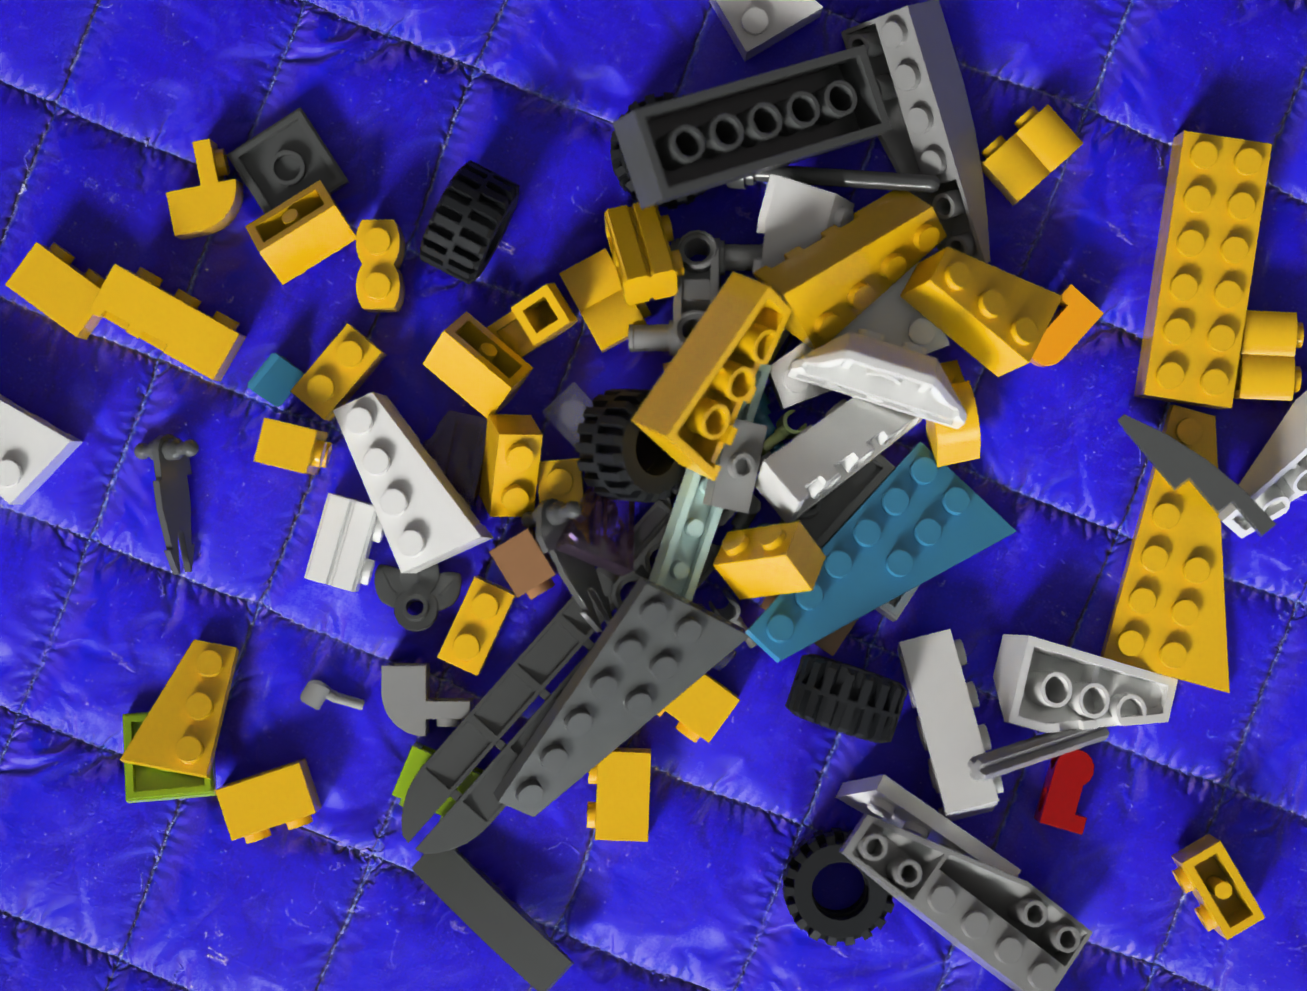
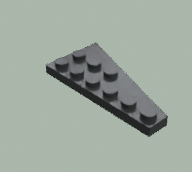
(633, 671)

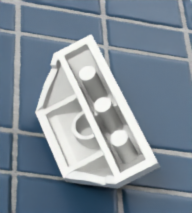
(883, 375)

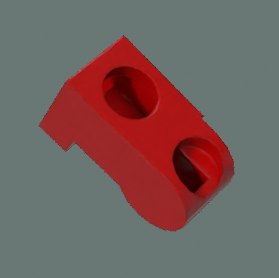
(1063, 790)

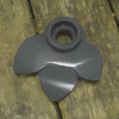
(428, 586)

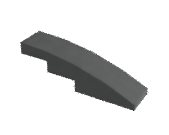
(1182, 464)
(494, 917)

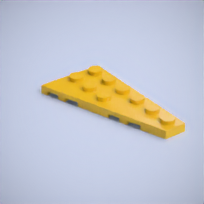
(1172, 585)

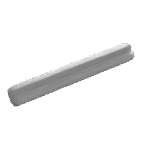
(1032, 751)

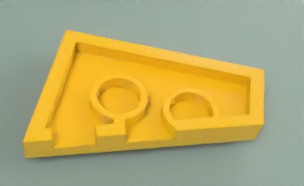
(188, 714)

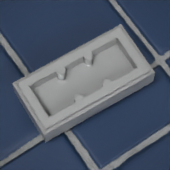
(738, 469)

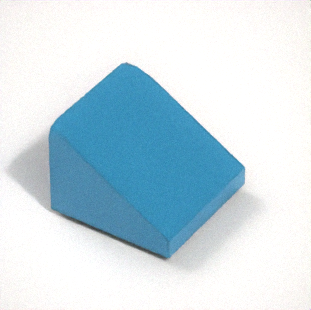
(275, 379)

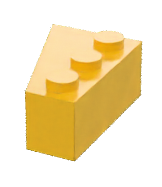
(982, 308)
(168, 321)

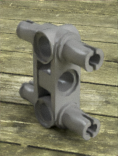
(695, 289)

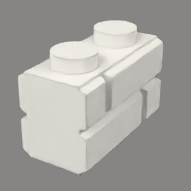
(344, 544)

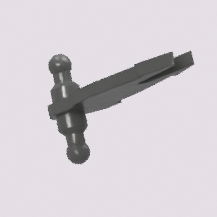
(172, 494)
(579, 576)

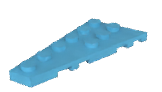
(895, 541)

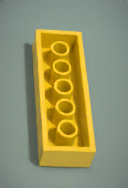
(1203, 270)

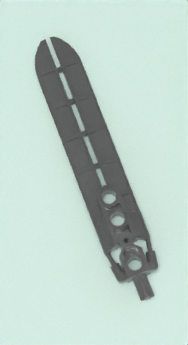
(515, 693)

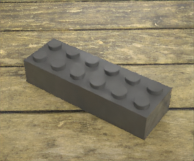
(751, 126)

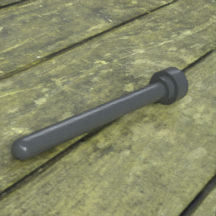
(846, 178)

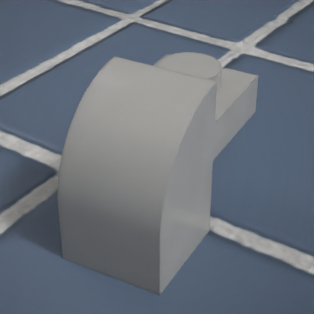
(408, 700)

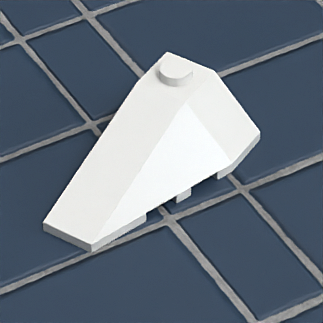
(1069, 689)

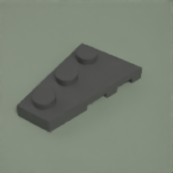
(838, 506)

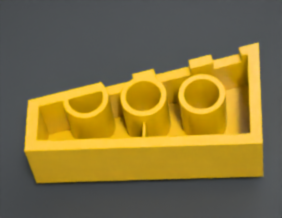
(852, 265)
(713, 374)

